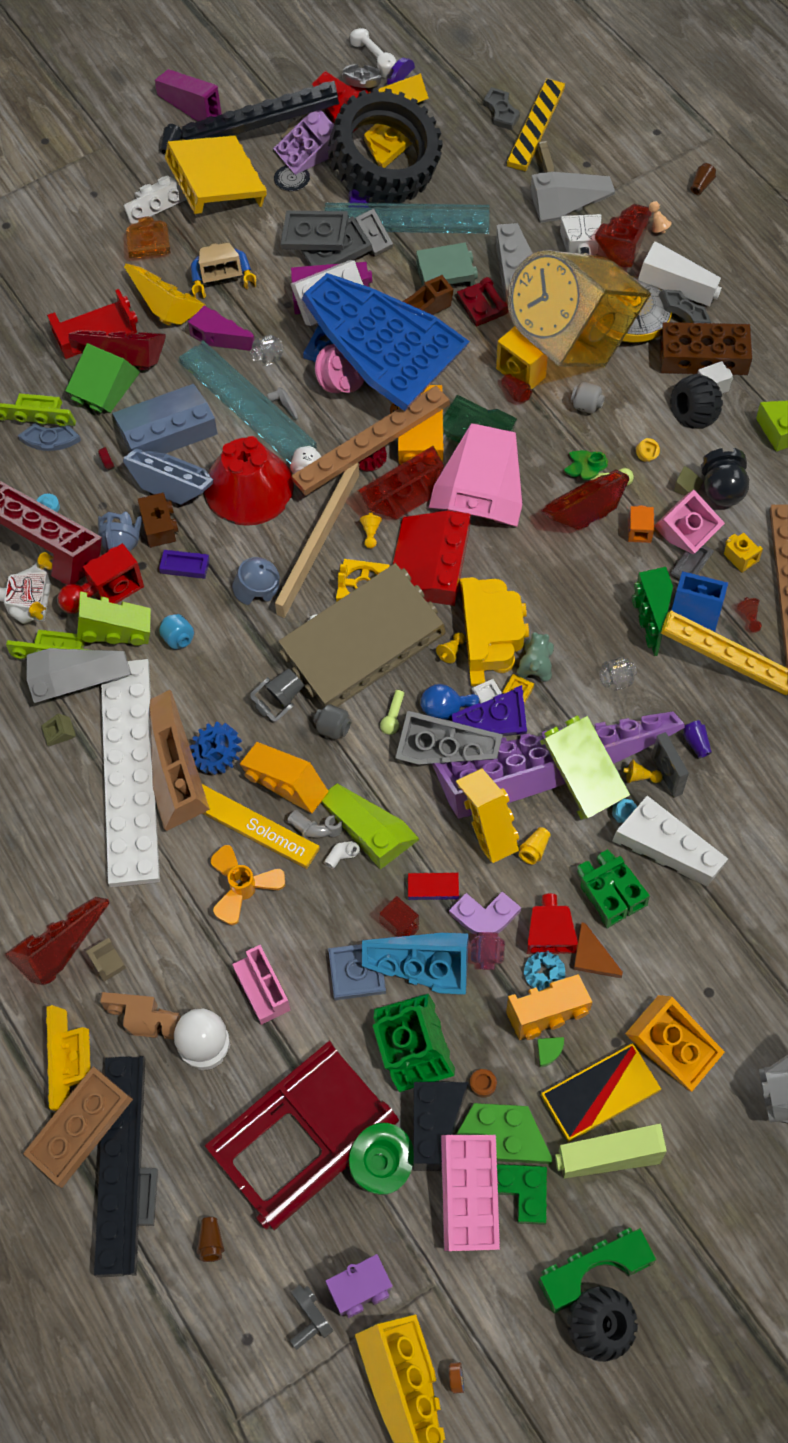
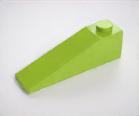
(371, 827)

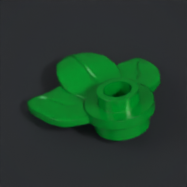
(586, 464)

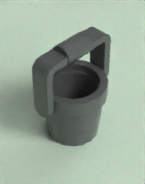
(282, 688)

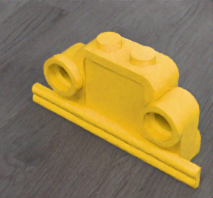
(492, 626)

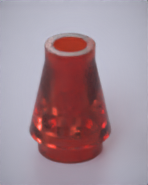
(518, 389)

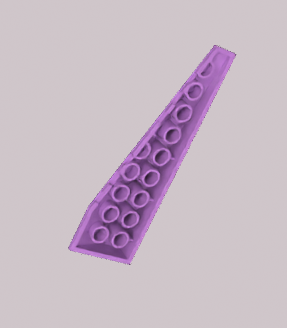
(528, 768)

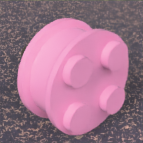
(335, 371)

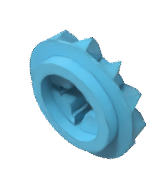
(533, 966)

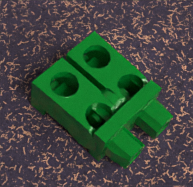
(612, 888)

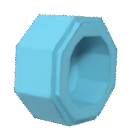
(623, 809)

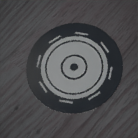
(287, 180)

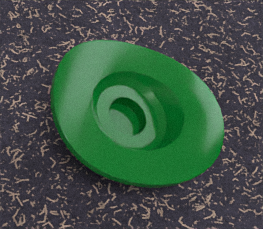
(381, 1158)

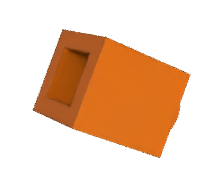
(641, 524)

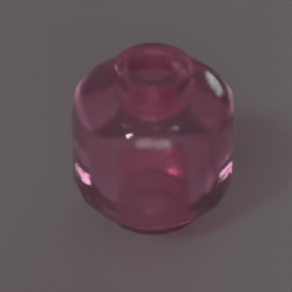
(488, 950)

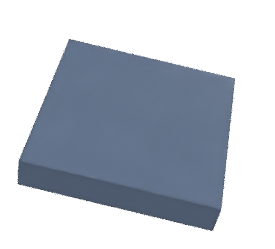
(349, 975)

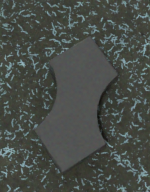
(504, 113)
(677, 303)

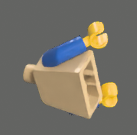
(219, 263)

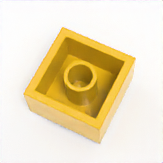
(520, 358)

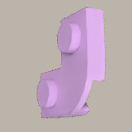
(478, 919)

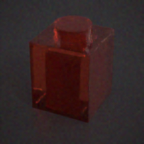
(399, 918)

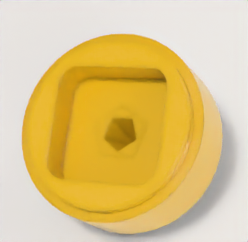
(647, 450)

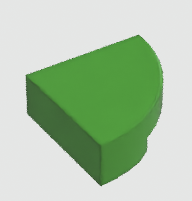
(549, 1050)

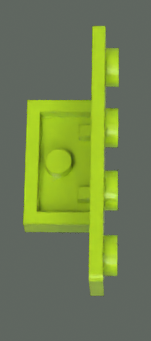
(37, 409)
(45, 640)

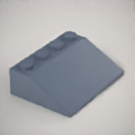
(167, 421)

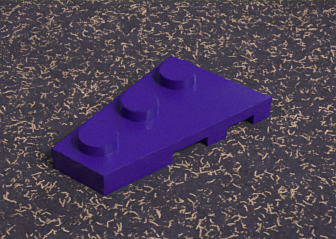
(500, 715)

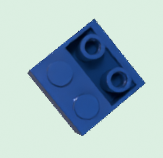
(700, 599)

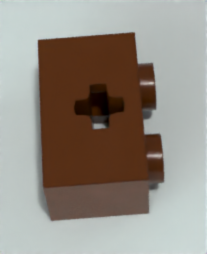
(157, 520)

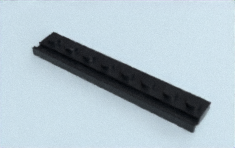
(264, 113)
(120, 1175)

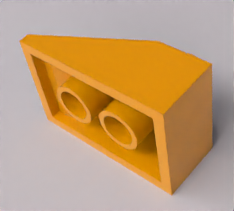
(675, 1041)

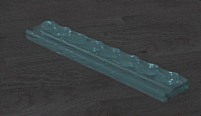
(423, 217)
(246, 400)

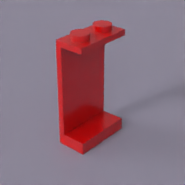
(109, 318)

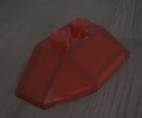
(404, 485)
(588, 501)

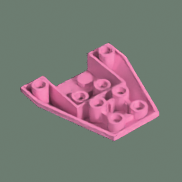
(482, 477)

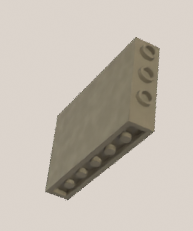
(362, 637)

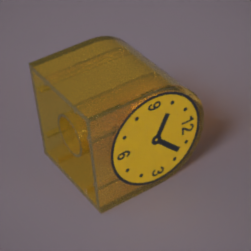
(574, 306)

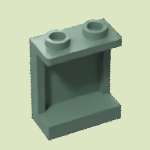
(450, 261)

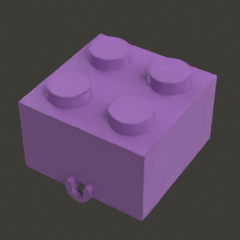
(364, 1285)

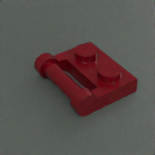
(477, 305)

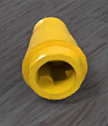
(534, 847)

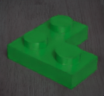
(530, 1186)

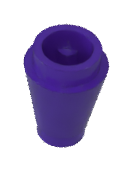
(697, 737)

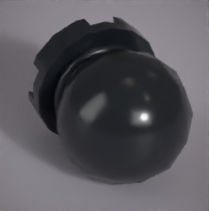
(725, 476)

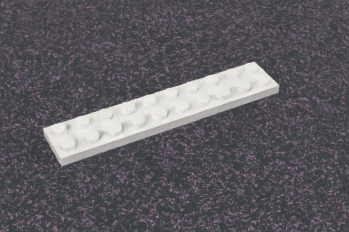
(128, 779)

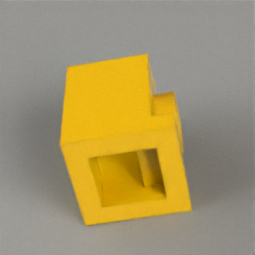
(742, 551)

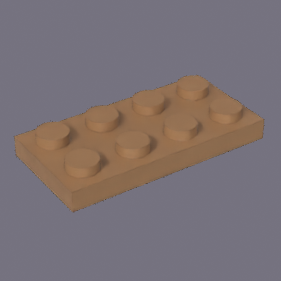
(77, 1127)

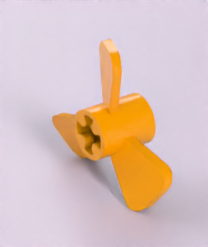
(229, 907)

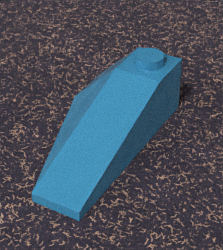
(425, 959)

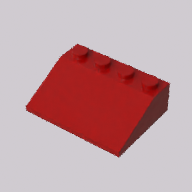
(434, 553)

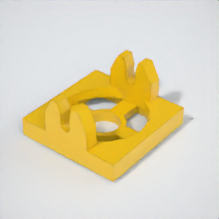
(351, 565)

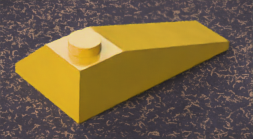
(162, 297)

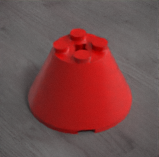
(249, 483)

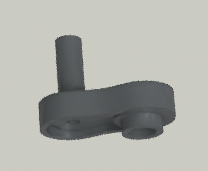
(306, 1300)

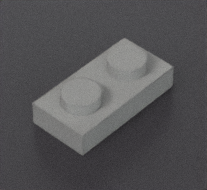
(375, 231)

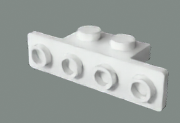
(154, 199)

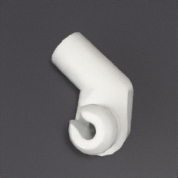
(341, 851)

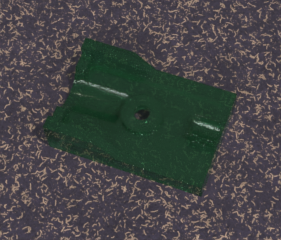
(464, 412)

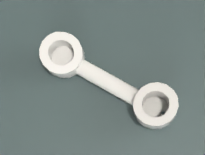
(385, 61)

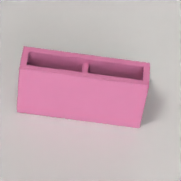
(261, 985)

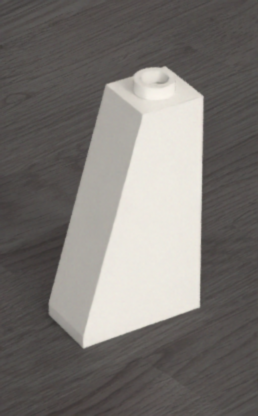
(674, 272)

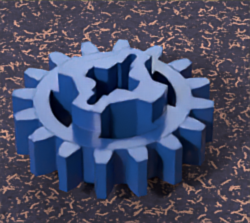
(216, 748)

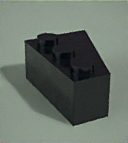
(435, 1114)

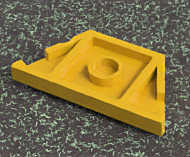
(385, 143)

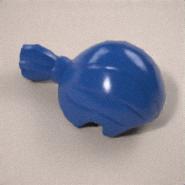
(443, 701)

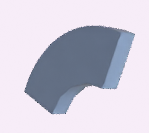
(49, 438)

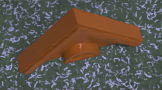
(593, 957)

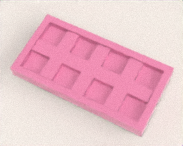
(470, 1192)

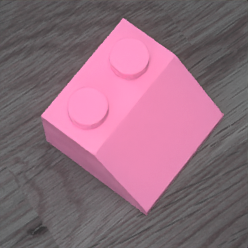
(689, 523)

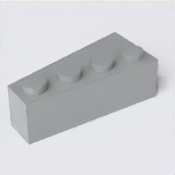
(511, 251)

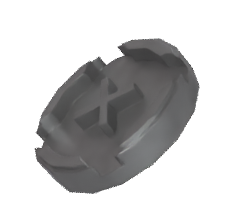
(361, 77)

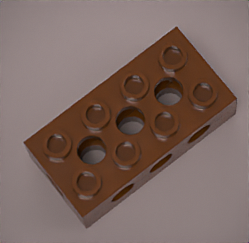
(698, 345)

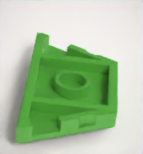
(515, 1132)

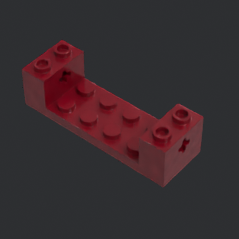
(68, 541)

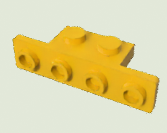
(66, 1056)

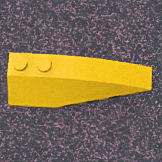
(402, 1379)

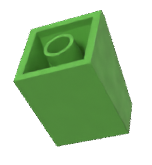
(100, 379)

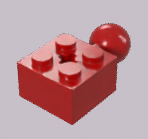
(110, 576)

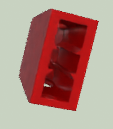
(551, 928)

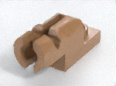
(141, 1014)

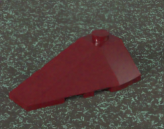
(137, 349)

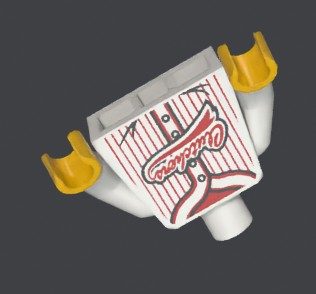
(28, 591)

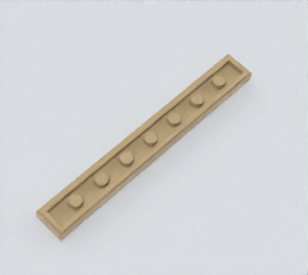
(316, 540)

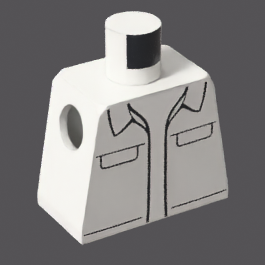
(579, 233)

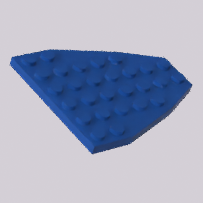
(383, 338)

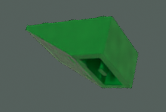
(652, 599)

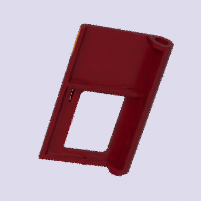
(330, 1107)

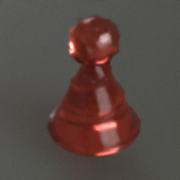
(749, 608)

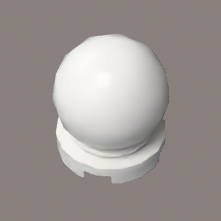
(201, 1039)

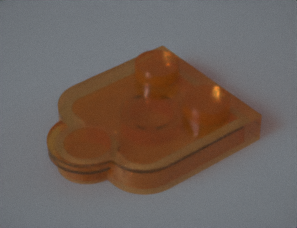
(147, 238)

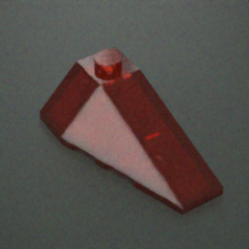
(624, 234)
(49, 953)

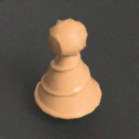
(660, 222)

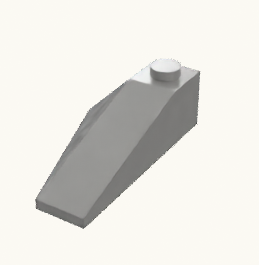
(561, 193)

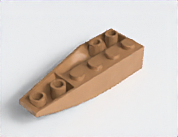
(174, 772)

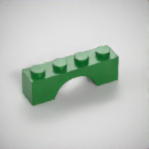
(628, 1253)

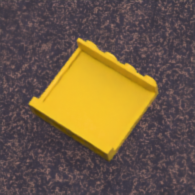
(213, 171)

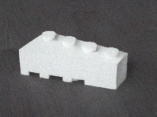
(671, 843)

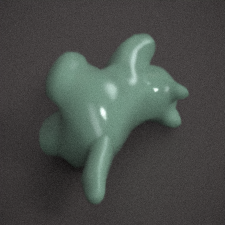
(536, 657)

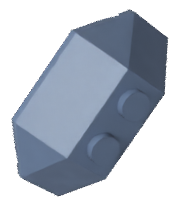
(167, 474)

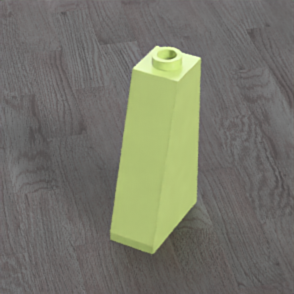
(612, 1152)

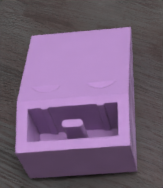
(306, 143)

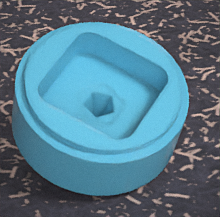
(50, 501)

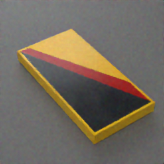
(600, 1092)

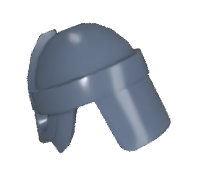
(117, 533)
(255, 578)

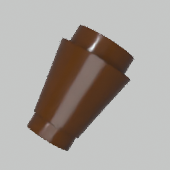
(704, 176)
(210, 1241)

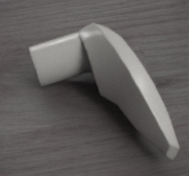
(281, 394)

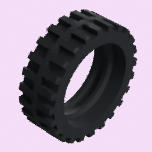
(395, 112)

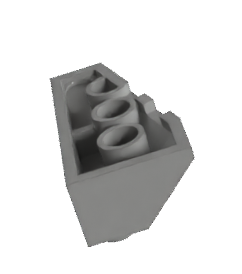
(67, 670)
(440, 741)

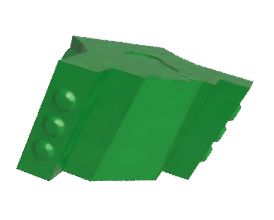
(412, 1042)

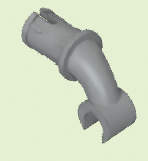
(312, 829)

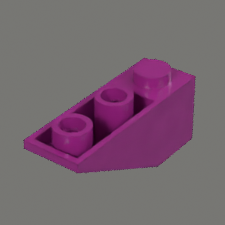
(218, 331)

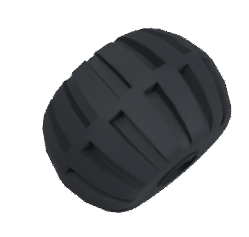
(696, 401)
(602, 1324)

